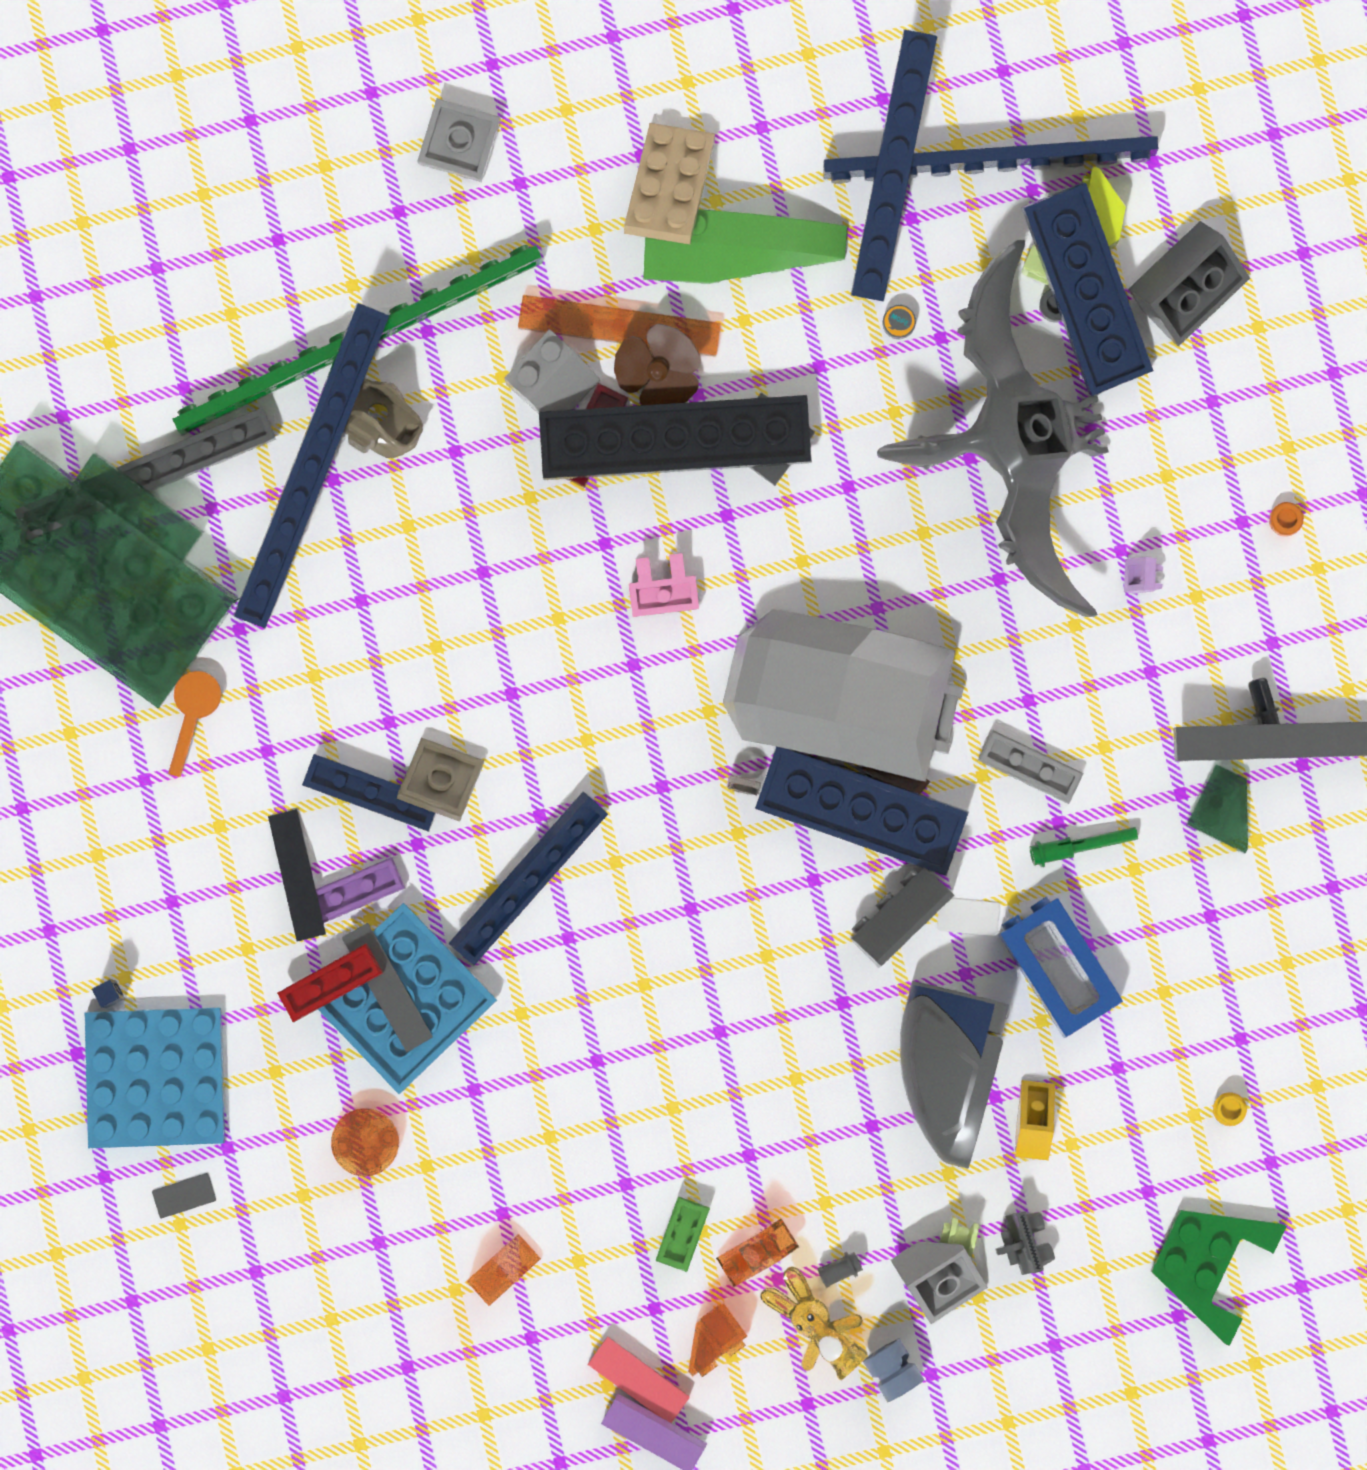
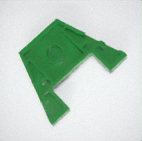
(1198, 1257)

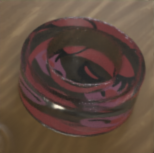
(743, 785)

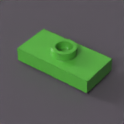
(682, 1234)

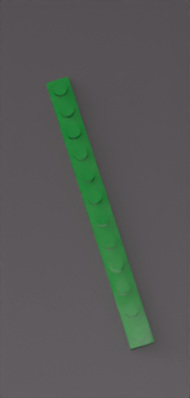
(315, 359)

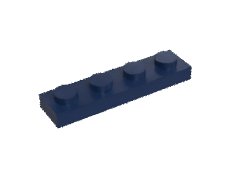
(364, 791)

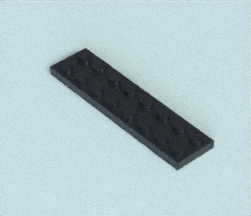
(675, 437)

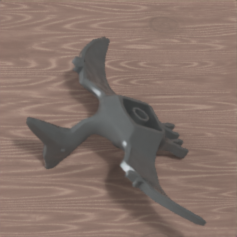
(1019, 431)

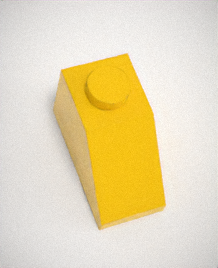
(1035, 1120)

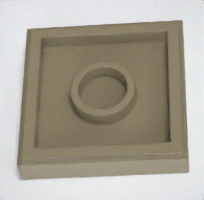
(440, 779)

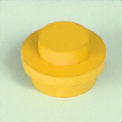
(1229, 1109)

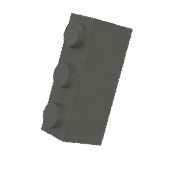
(1189, 282)
(900, 916)

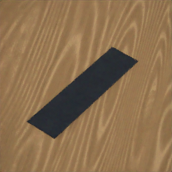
(296, 875)

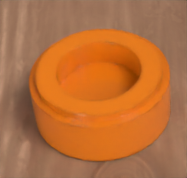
(1286, 519)

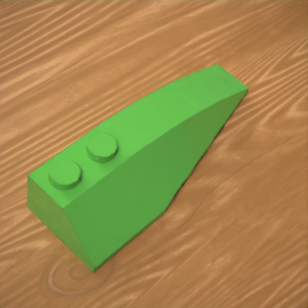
(741, 246)

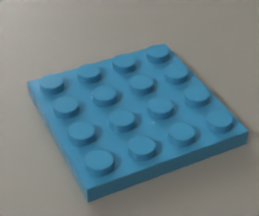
(439, 986)
(154, 1078)

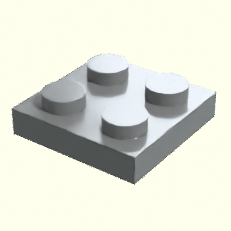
(459, 140)

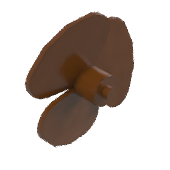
(668, 368)

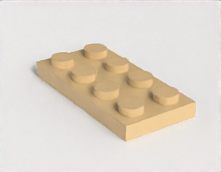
(669, 183)

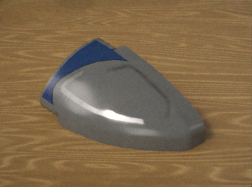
(950, 1065)

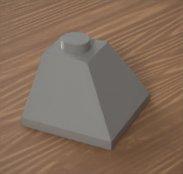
(938, 1277)

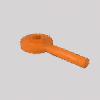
(197, 697)

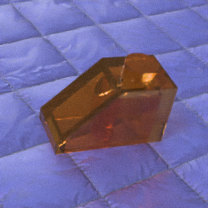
(503, 1269)

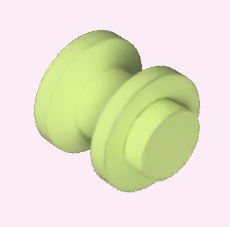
(956, 1234)

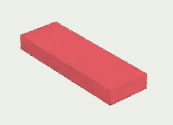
(638, 1380)

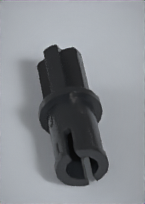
(1263, 702)

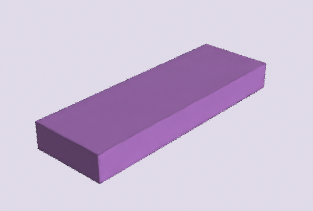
(359, 889)
(653, 1433)

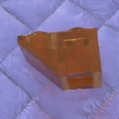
(757, 1252)
(713, 1336)

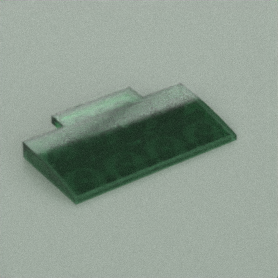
(111, 574)

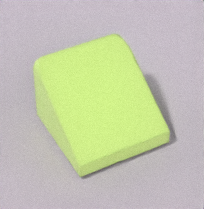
(1034, 268)

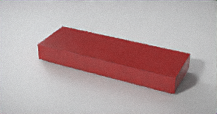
(330, 983)

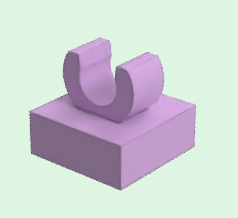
(1141, 575)

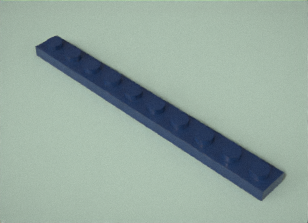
(1004, 158)
(311, 465)

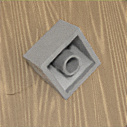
(551, 376)

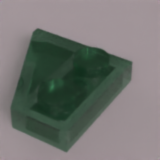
(1223, 809)

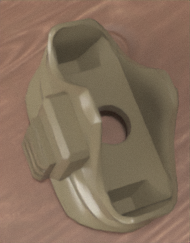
(389, 437)

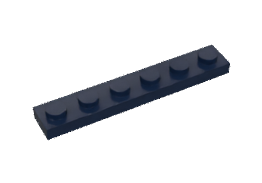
(528, 878)

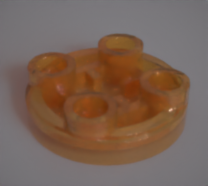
(365, 1142)

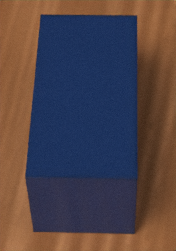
(108, 993)

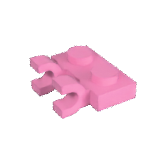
(663, 595)

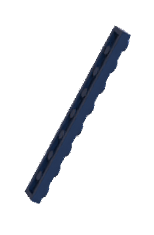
(893, 165)

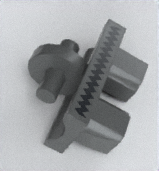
(1021, 1245)

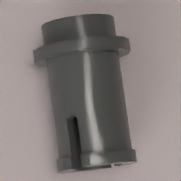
(840, 1269)

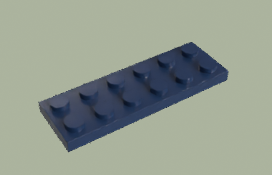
(1087, 288)
(862, 810)

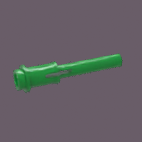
(1066, 848)

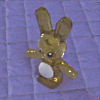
(812, 1320)

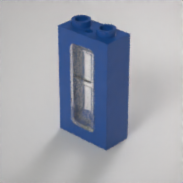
(1059, 966)

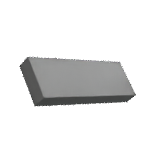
(1030, 767)

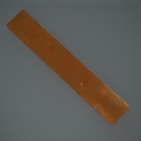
(610, 323)

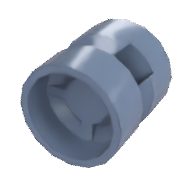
(893, 1370)

